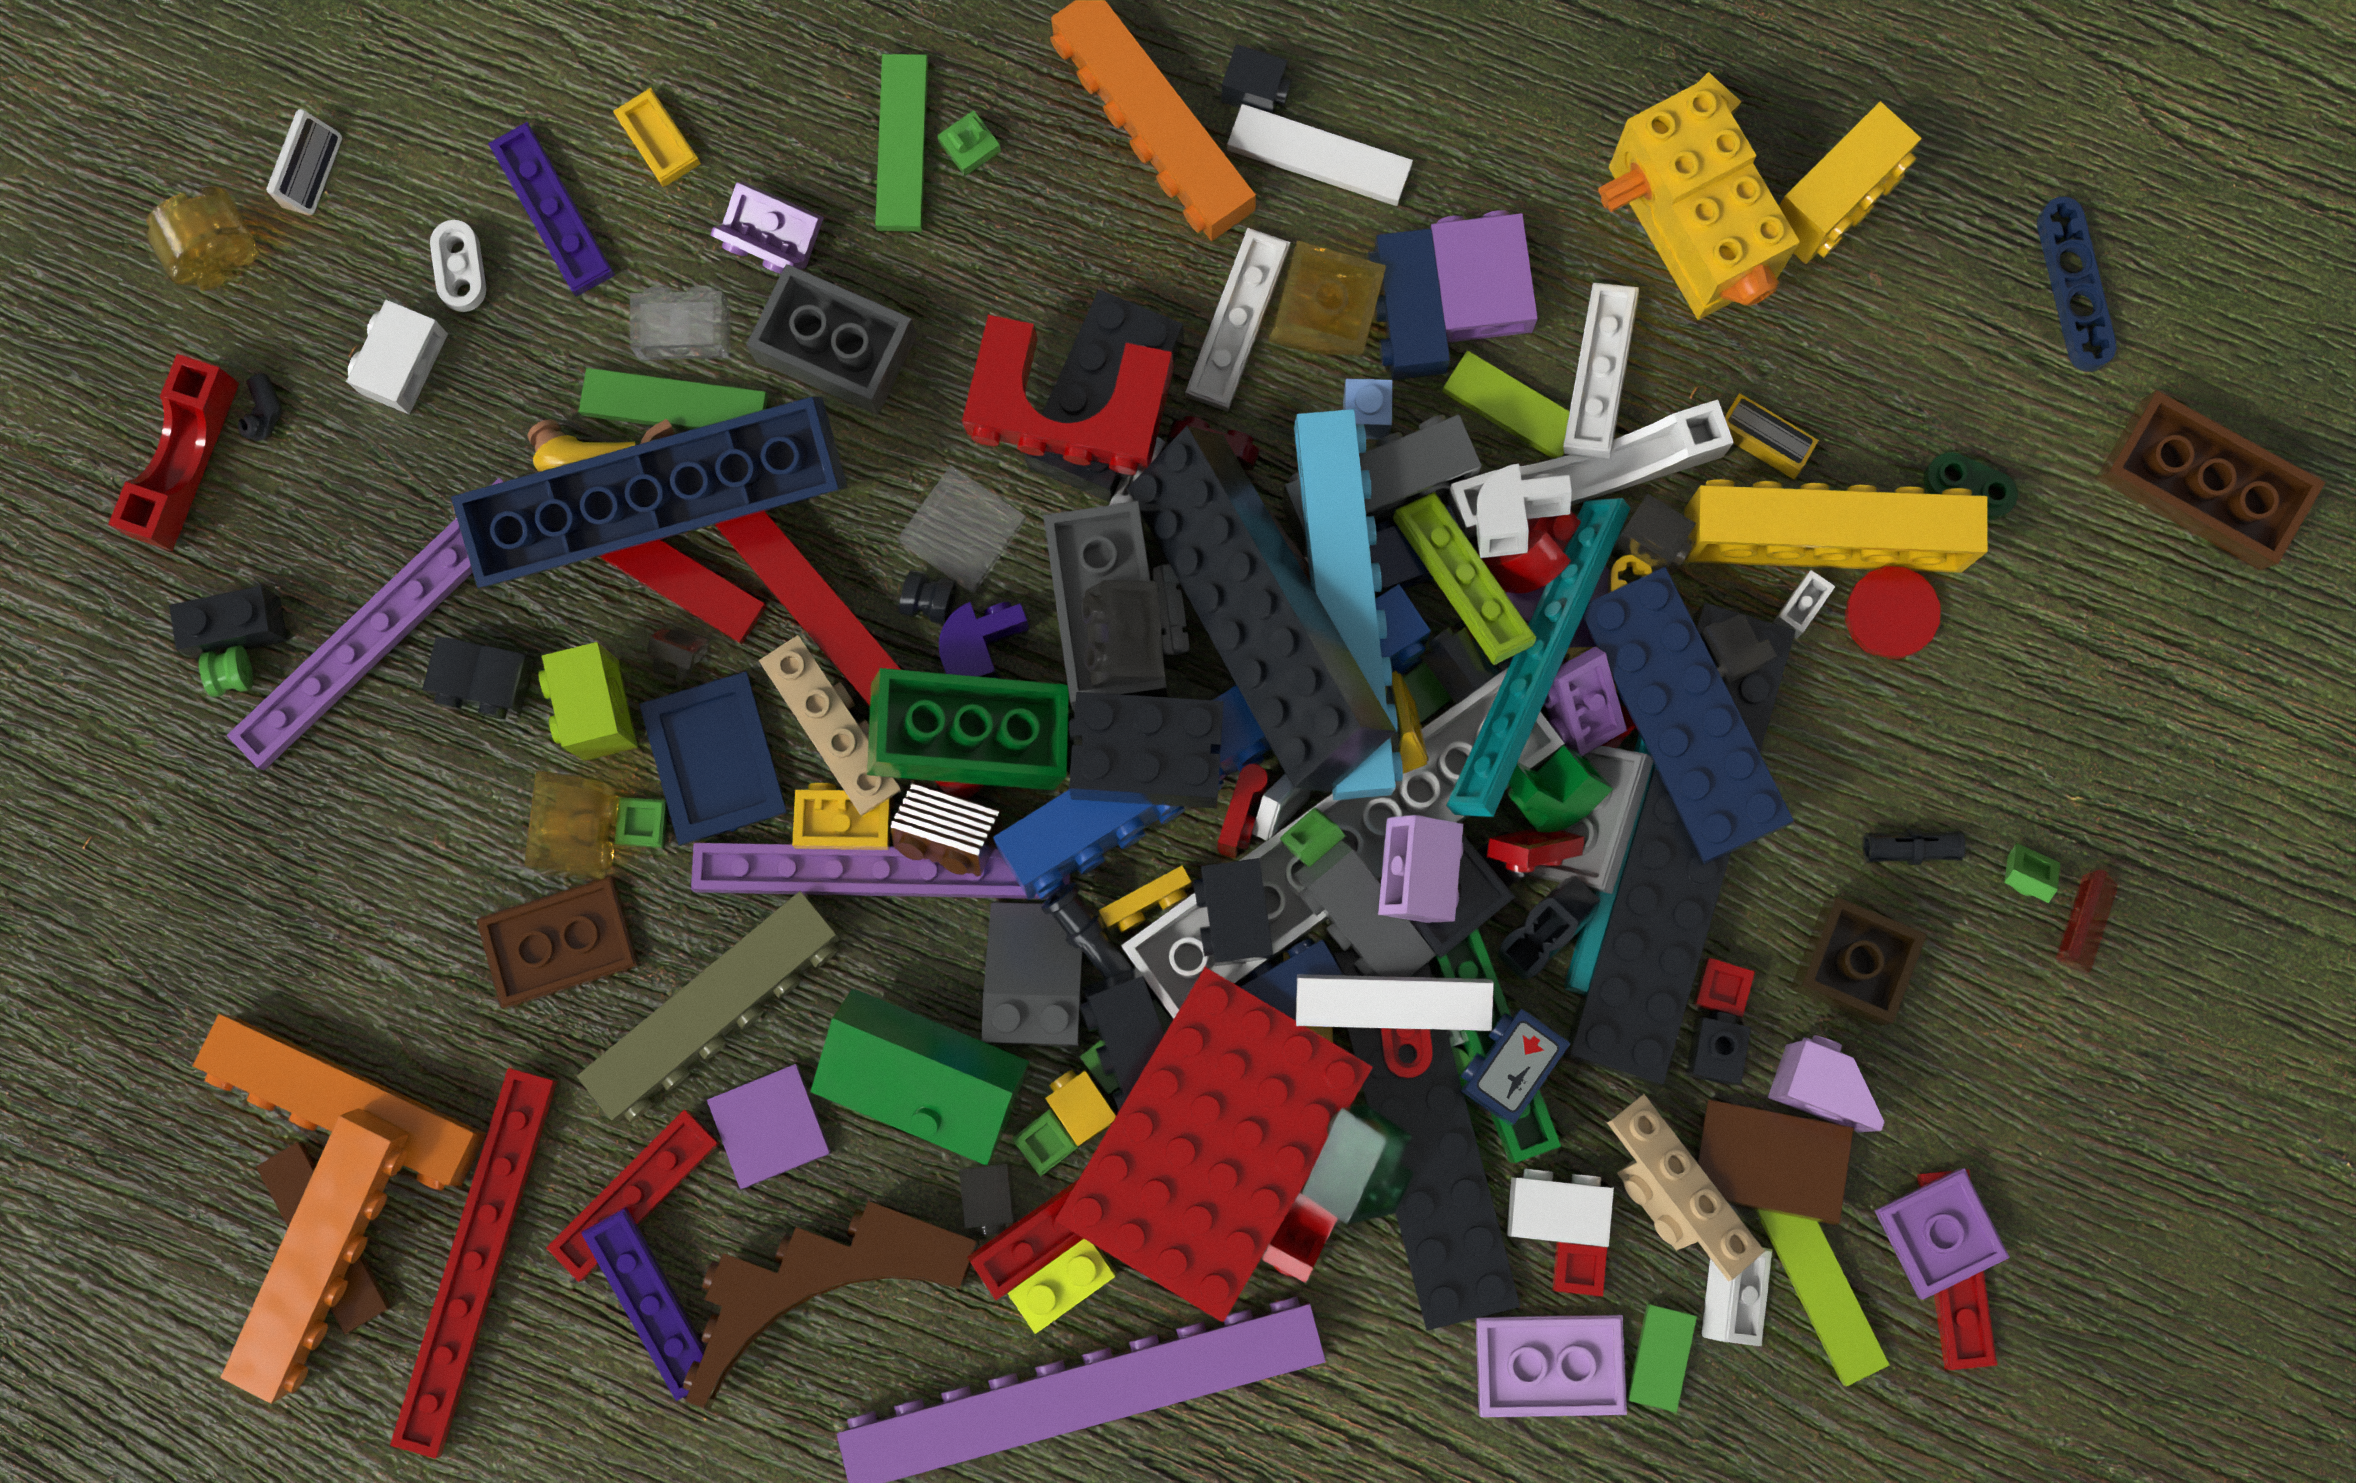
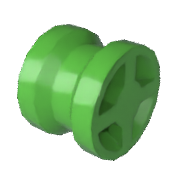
(226, 671)

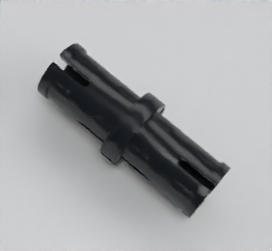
(1913, 846)

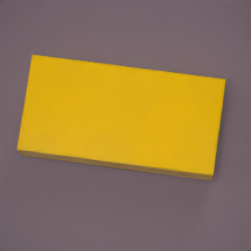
(656, 137)

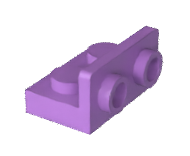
(1585, 703)

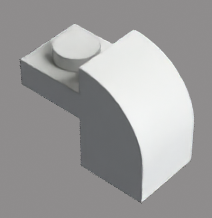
(1508, 502)

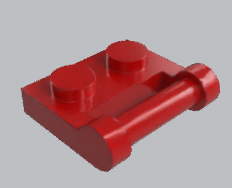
(1238, 822)

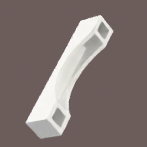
(1638, 457)

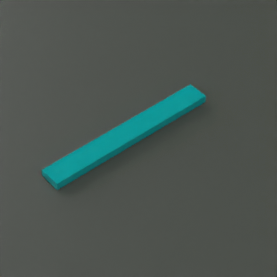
(1534, 669)

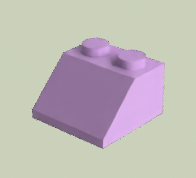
(1825, 1084)

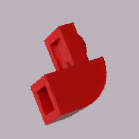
(1544, 558)
(1300, 1238)

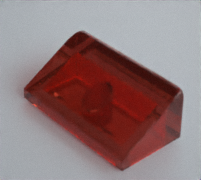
(2087, 921)

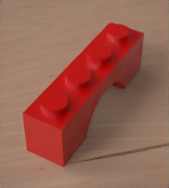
(195, 409)

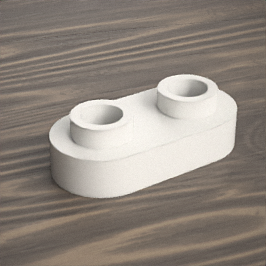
(459, 268)

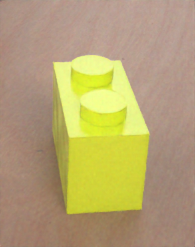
(1062, 1284)

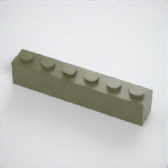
(709, 1008)

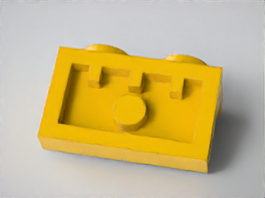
(830, 821)

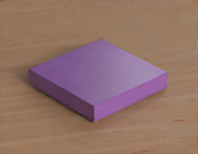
(769, 1126)
(1941, 1233)

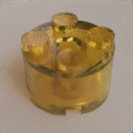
(200, 238)

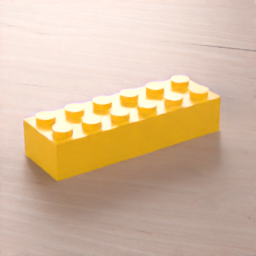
(1836, 527)

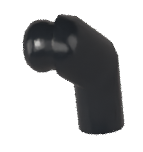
(266, 411)

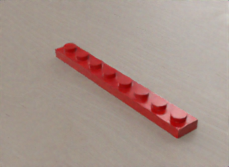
(473, 1264)

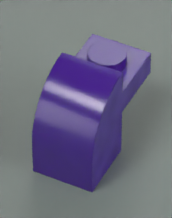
(966, 638)

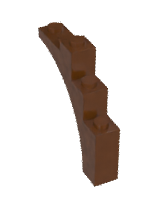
(754, 1298)

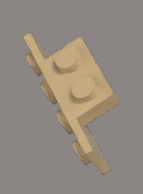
(828, 723)
(1678, 1191)

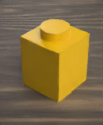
(1080, 1106)

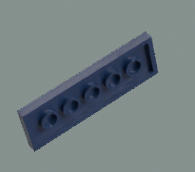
(1686, 716)

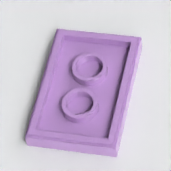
(1551, 1365)

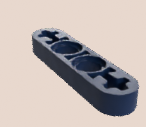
(2070, 284)

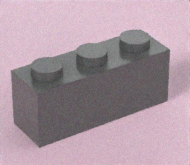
(1350, 899)

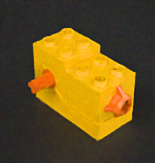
(1701, 200)

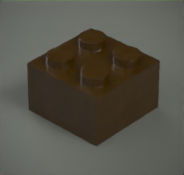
(1858, 961)

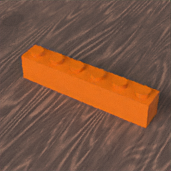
(1153, 116)
(321, 1090)
(316, 1256)

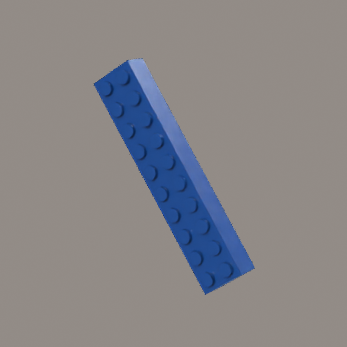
(1075, 833)

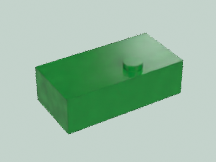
(967, 729)
(919, 1076)

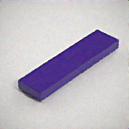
(551, 209)
(646, 1297)

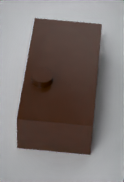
(2210, 480)

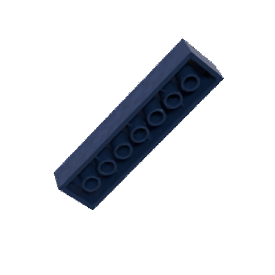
(649, 491)

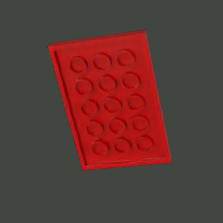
(1213, 1144)

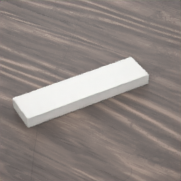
(1319, 155)
(1237, 319)
(1601, 370)
(1394, 1002)

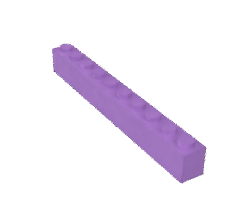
(1080, 1395)

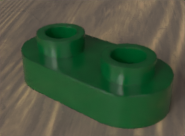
(1974, 477)

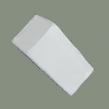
(1804, 603)

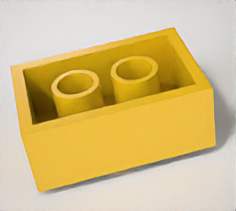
(1849, 181)

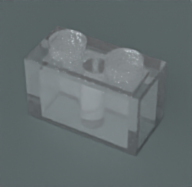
(679, 324)

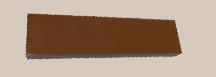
(286, 1180)

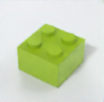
(587, 702)

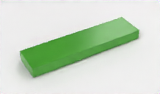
(901, 142)
(654, 399)

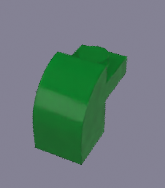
(1559, 792)

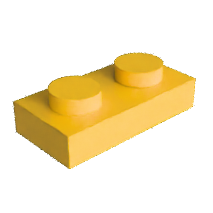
(1129, 910)

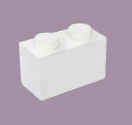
(396, 356)
(1559, 1210)

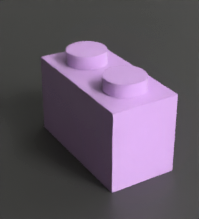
(1421, 869)

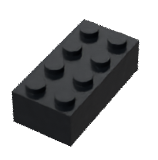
(1091, 378)

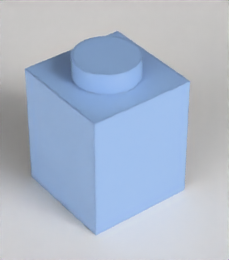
(1371, 405)

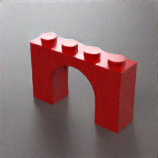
(1117, 435)

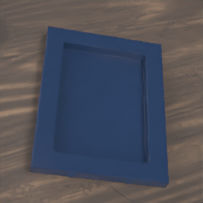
(713, 758)

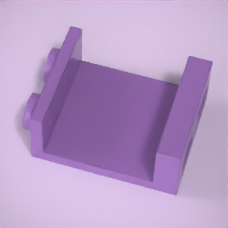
(1484, 276)

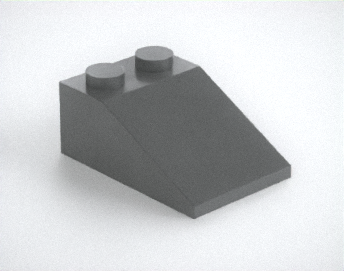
(1031, 980)

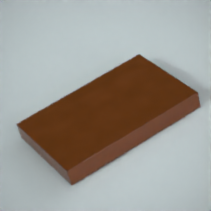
(557, 942)
(1776, 1161)

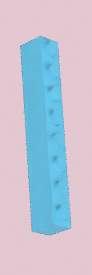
(1342, 568)

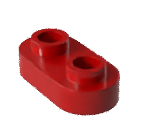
(1419, 1039)

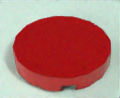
(1892, 612)

